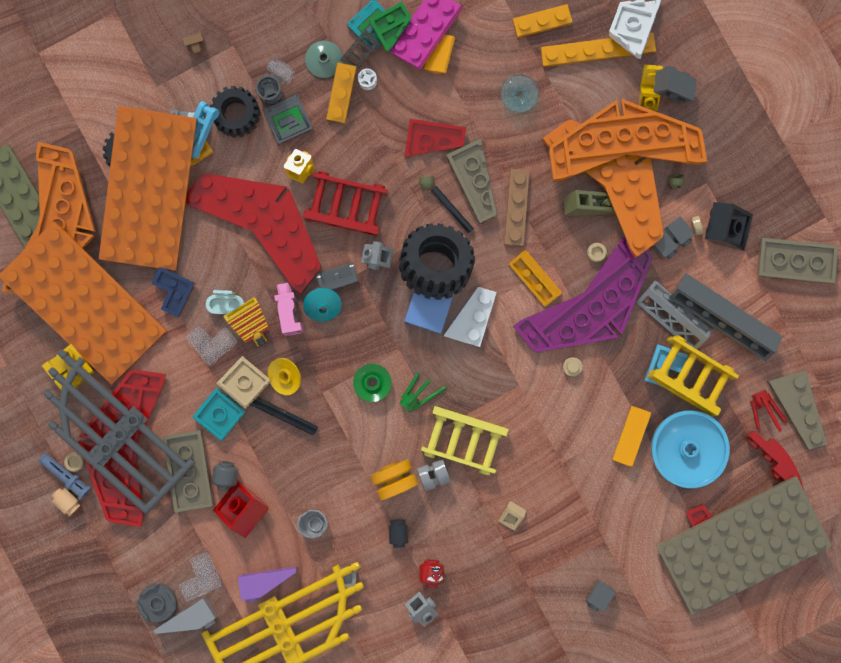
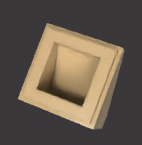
(512, 515)

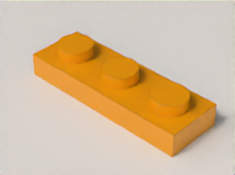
(542, 21)
(341, 92)

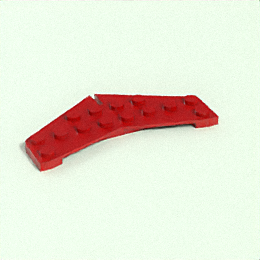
(274, 224)
(137, 390)

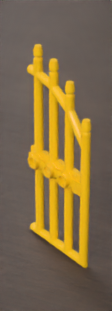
(280, 626)

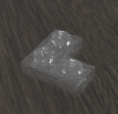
(209, 348)
(205, 580)

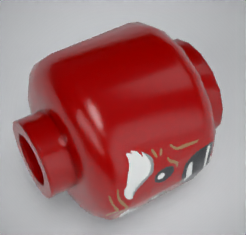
(431, 573)

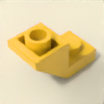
(647, 97)

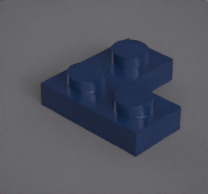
(178, 290)

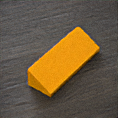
(535, 278)
(631, 436)

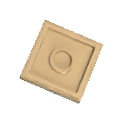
(243, 382)

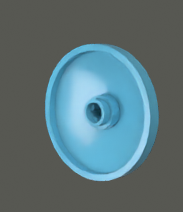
(690, 449)

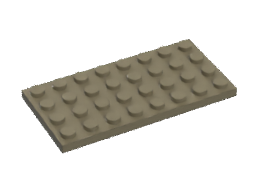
(744, 545)

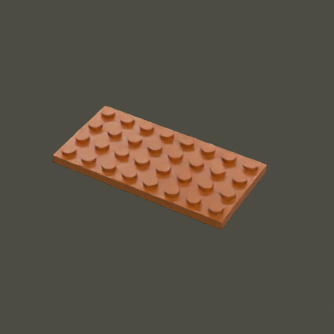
(147, 188)
(82, 302)

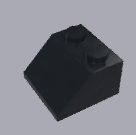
(728, 225)

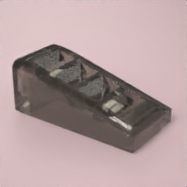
(355, 46)

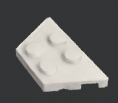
(633, 24)

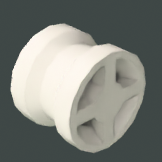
(365, 76)

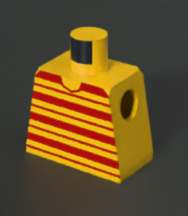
(248, 322)

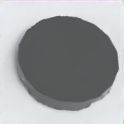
(157, 603)

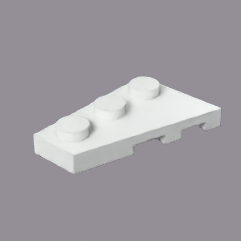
(473, 318)

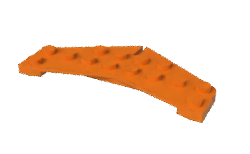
(634, 133)
(630, 193)
(60, 196)

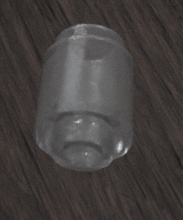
(280, 70)

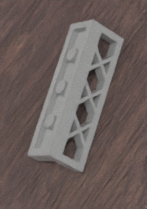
(677, 314)

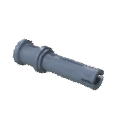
(71, 481)

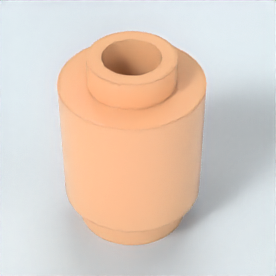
(65, 501)

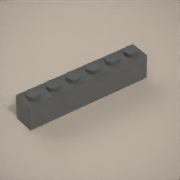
(726, 317)

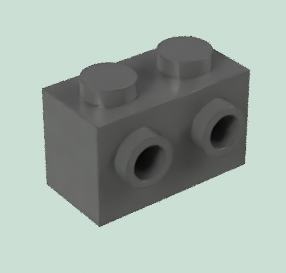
(675, 85)

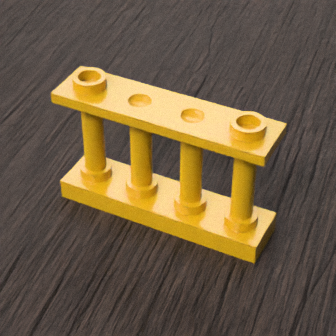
(677, 386)

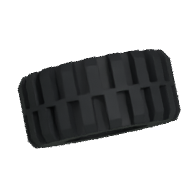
(442, 240)

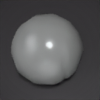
(312, 524)

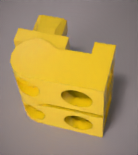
(64, 369)

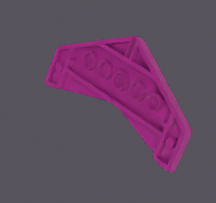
(587, 315)

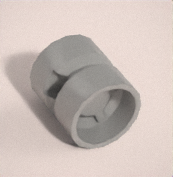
(439, 469)

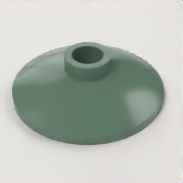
(321, 68)

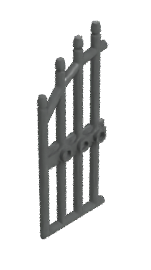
(115, 438)

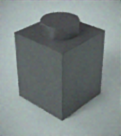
(600, 596)

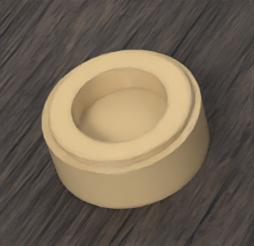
(696, 225)
(596, 252)
(74, 462)

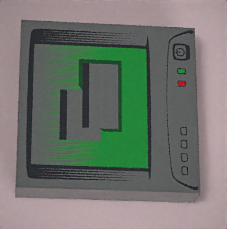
(288, 119)

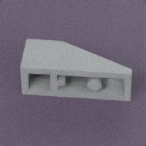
(191, 618)

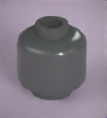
(225, 475)

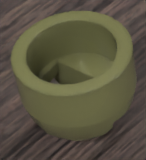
(676, 180)
(426, 182)

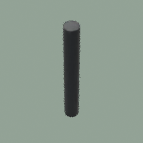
(452, 209)

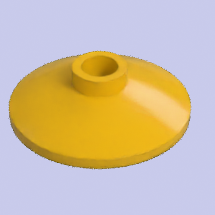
(284, 376)

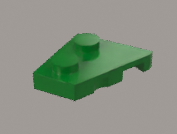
(390, 25)

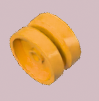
(394, 480)

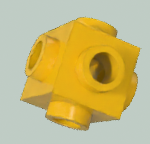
(299, 166)

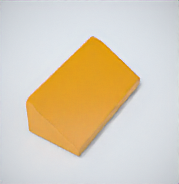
(439, 59)

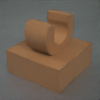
(194, 41)

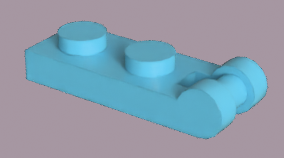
(203, 126)

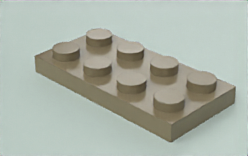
(797, 260)
(194, 488)

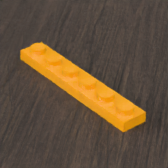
(588, 51)

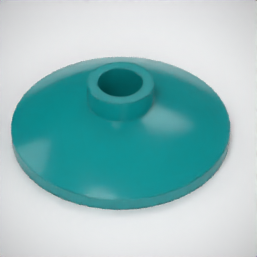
(322, 298)

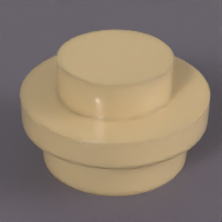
(572, 366)

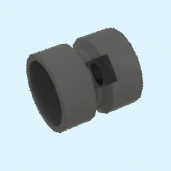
(269, 90)

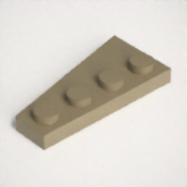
(472, 174)
(798, 401)

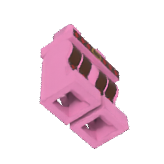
(287, 310)

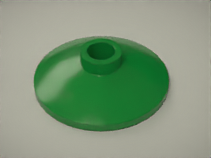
(362, 379)

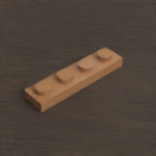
(516, 207)

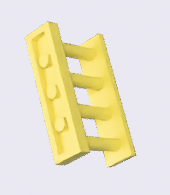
(478, 427)

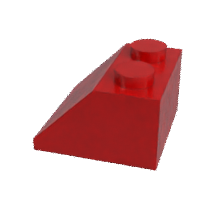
(241, 509)

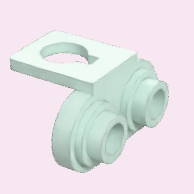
(223, 302)

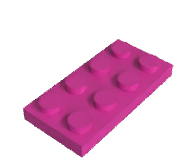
(425, 31)

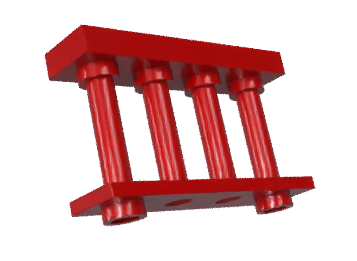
(351, 222)

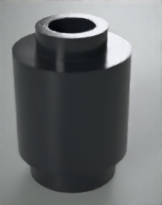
(398, 533)

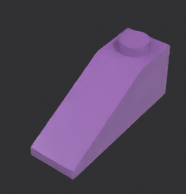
(259, 583)

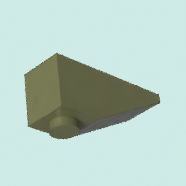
(587, 203)

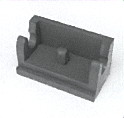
(338, 277)

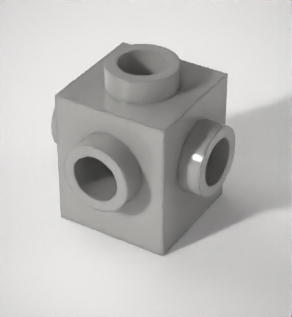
(377, 255)
(422, 609)

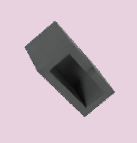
(674, 235)

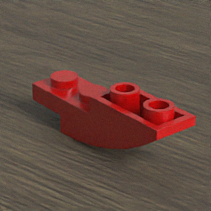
(783, 466)

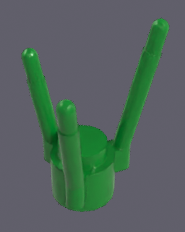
(410, 400)

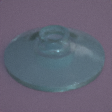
(520, 84)

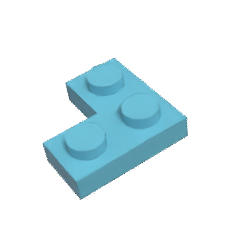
(659, 357)

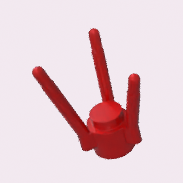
(763, 400)

